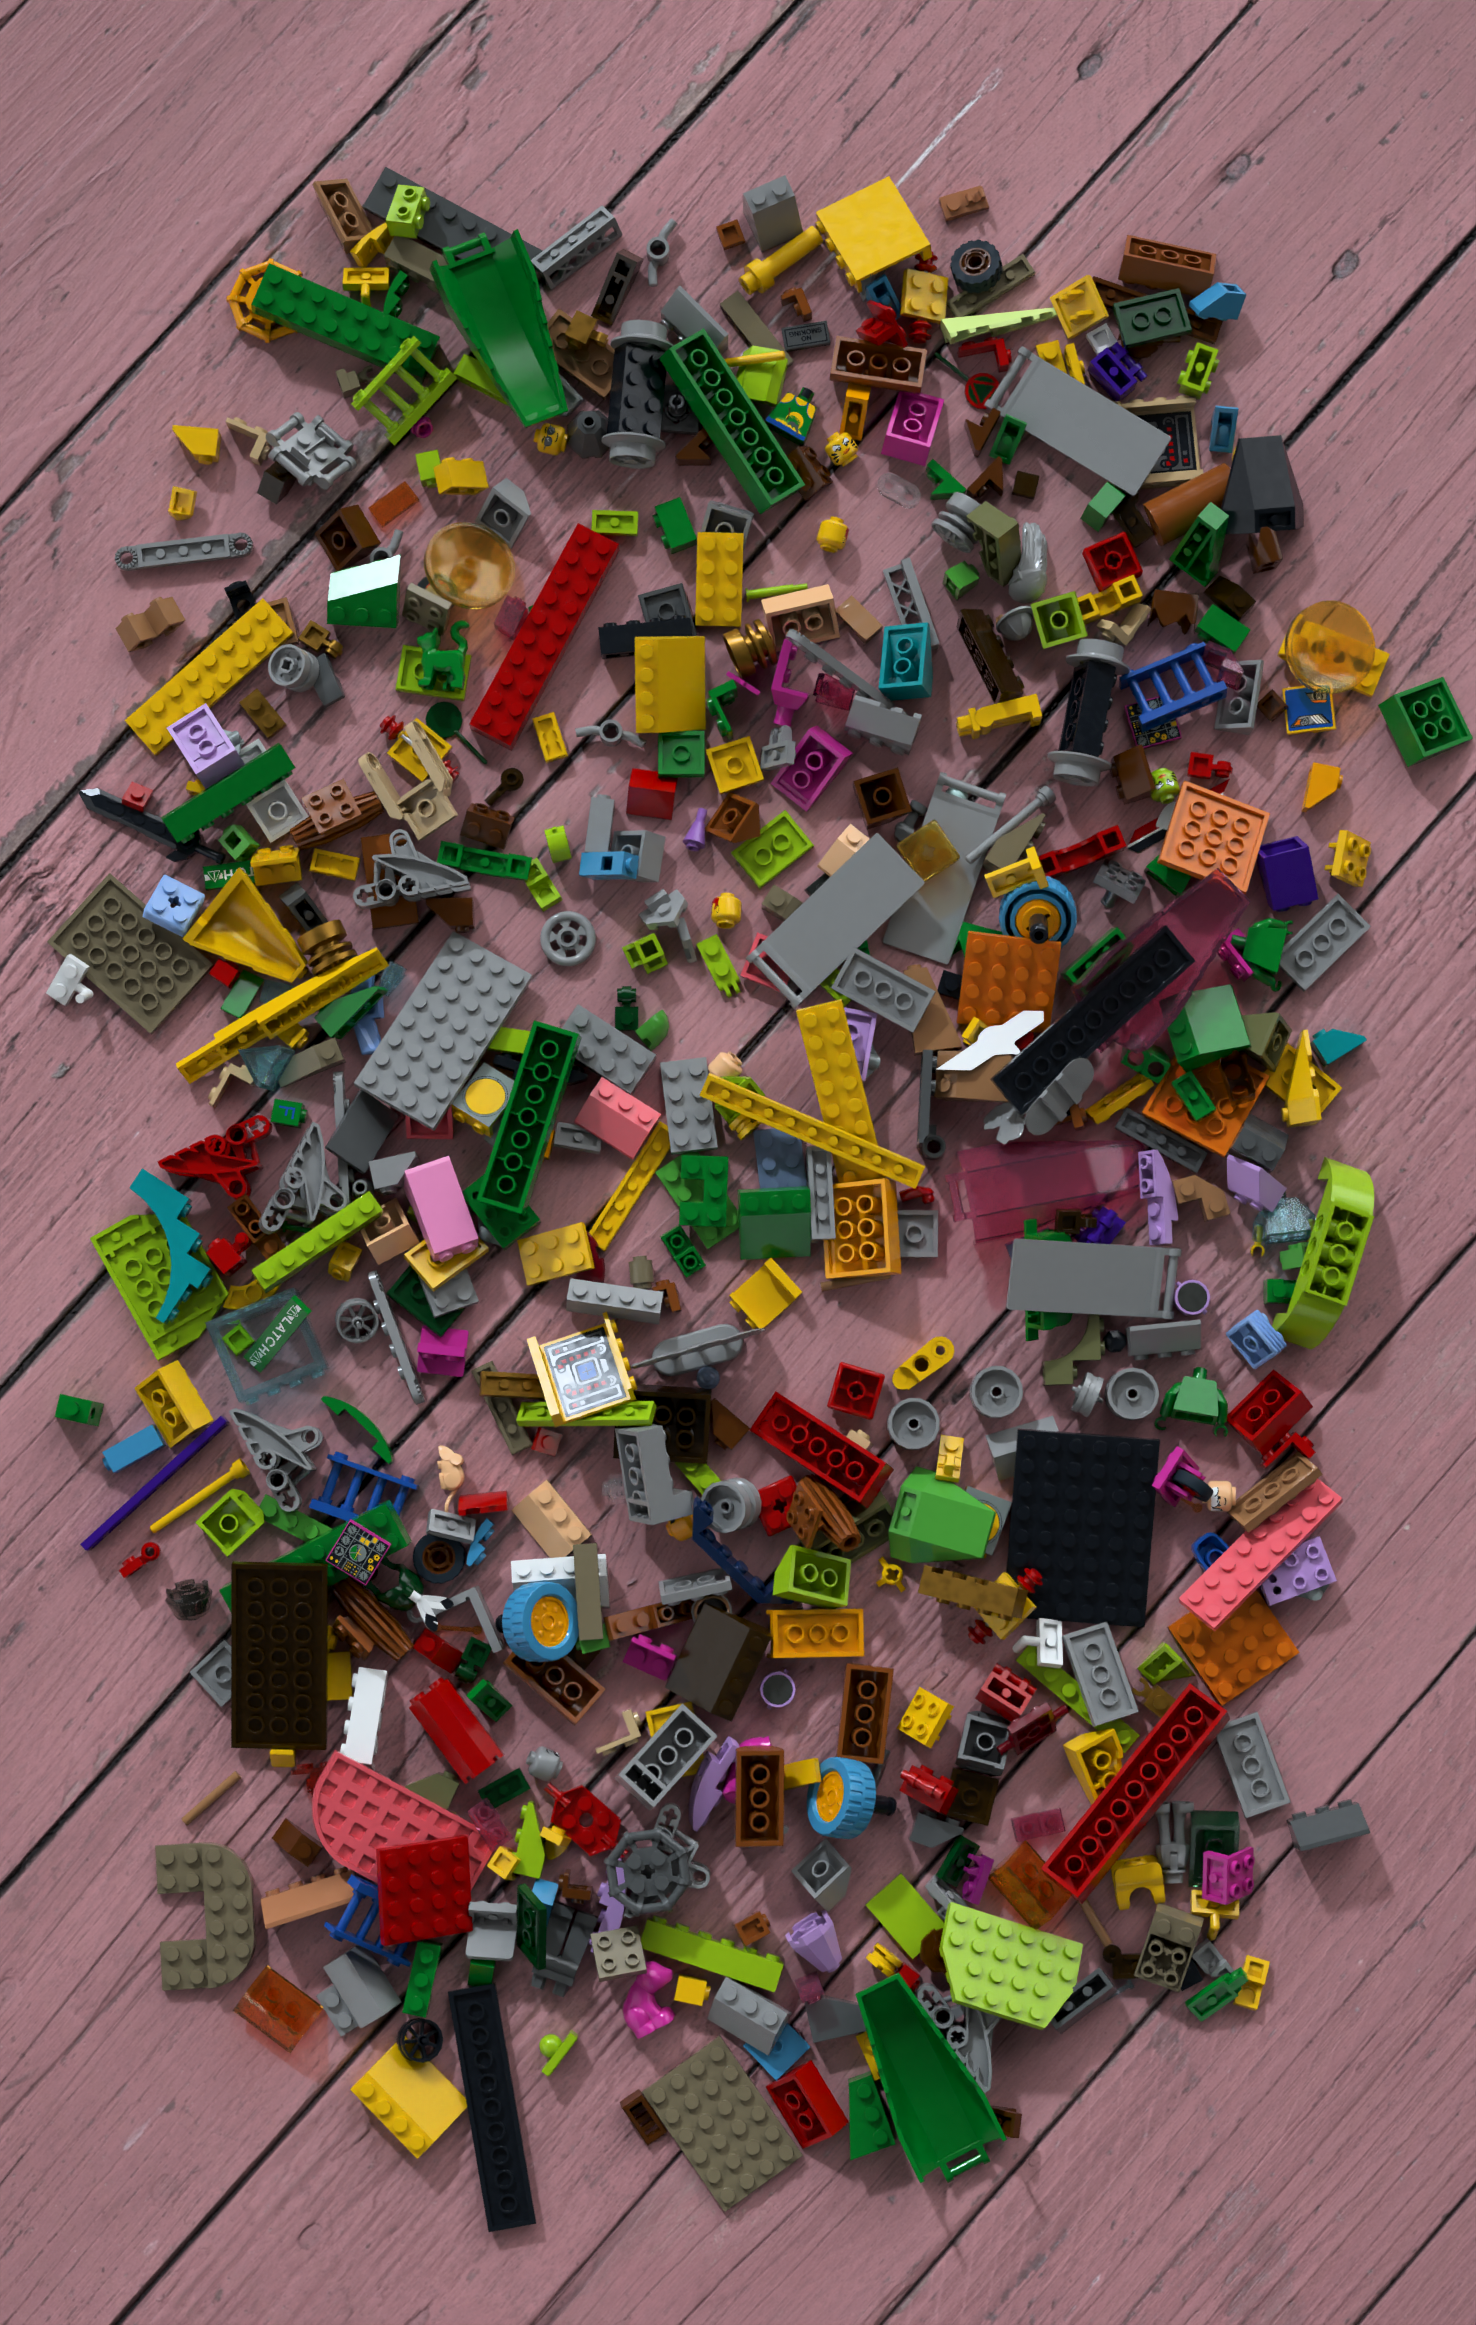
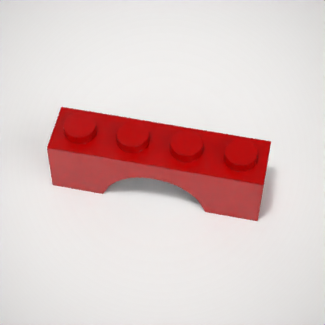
(1083, 853)

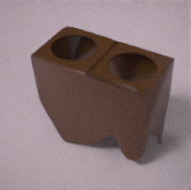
(1267, 553)
(1174, 607)
(1241, 1061)

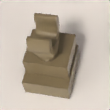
(350, 381)

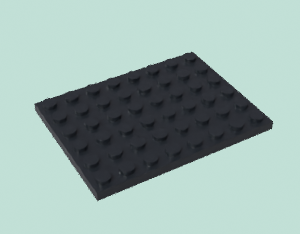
(1084, 1524)

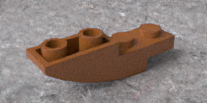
(248, 1218)
(646, 1618)

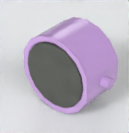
(1191, 1297)
(777, 1689)

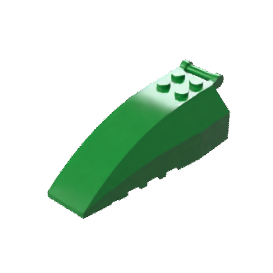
(503, 321)
(927, 2087)

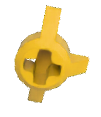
(889, 1576)

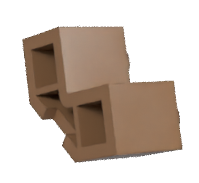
(140, 629)
(1210, 1198)

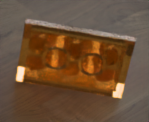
(1026, 1886)
(278, 2009)

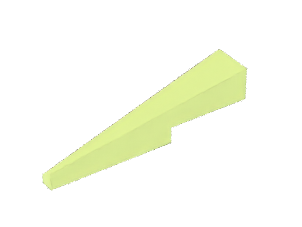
(997, 324)

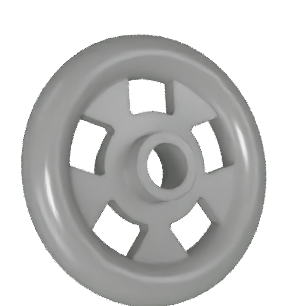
(564, 919)

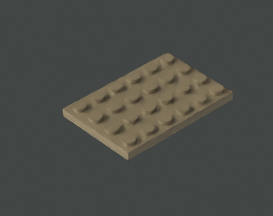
(129, 956)
(722, 2123)

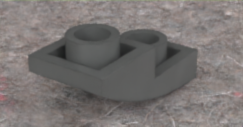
(328, 684)

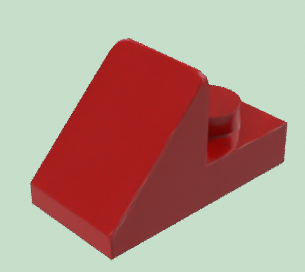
(438, 1650)

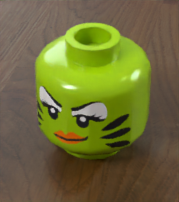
(1166, 786)

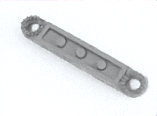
(183, 551)
(834, 667)
(341, 1104)
(391, 1328)

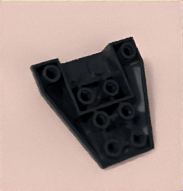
(1262, 488)

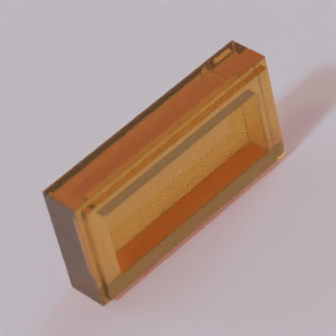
(393, 504)

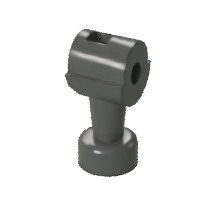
(905, 828)

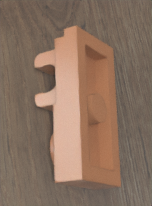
(963, 203)

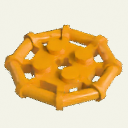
(235, 301)

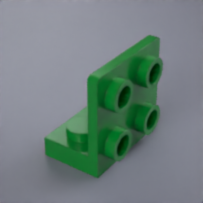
(722, 695)

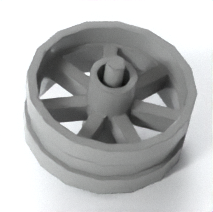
(356, 1320)
(1087, 1394)

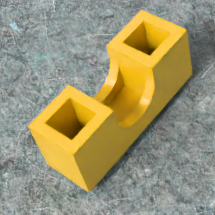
(1115, 598)

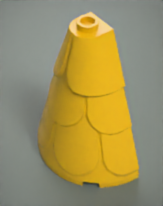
(247, 932)

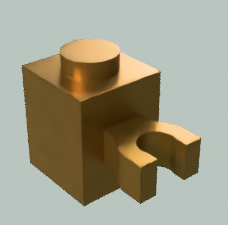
(583, 332)
(1154, 1699)

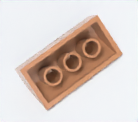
(308, 1898)

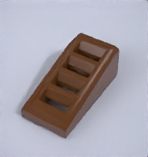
(631, 2101)

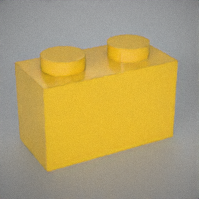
(460, 476)

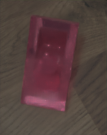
(832, 693)

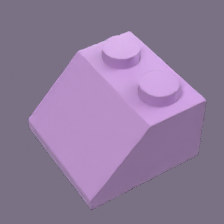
(1253, 1184)

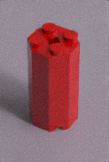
(455, 1729)

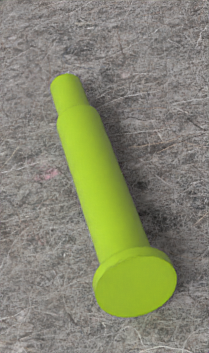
(773, 591)

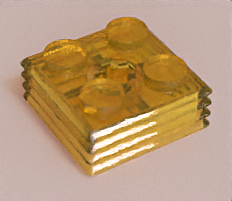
(930, 836)

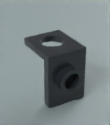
(236, 592)

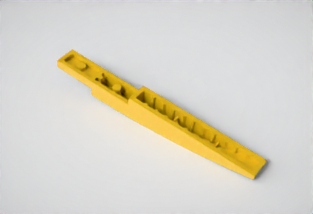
(281, 1013)

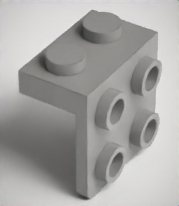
(493, 1931)

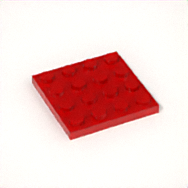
(424, 1890)

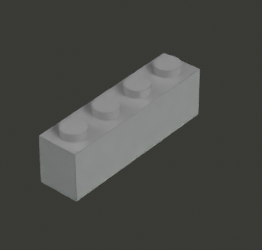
(616, 1300)

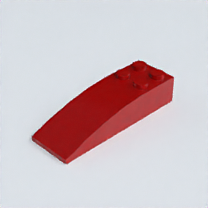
(822, 1449)

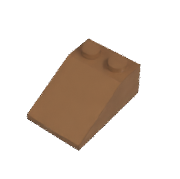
(969, 1084)

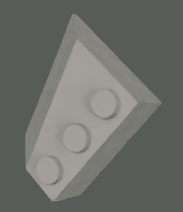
(882, 726)

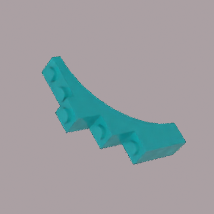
(183, 1240)

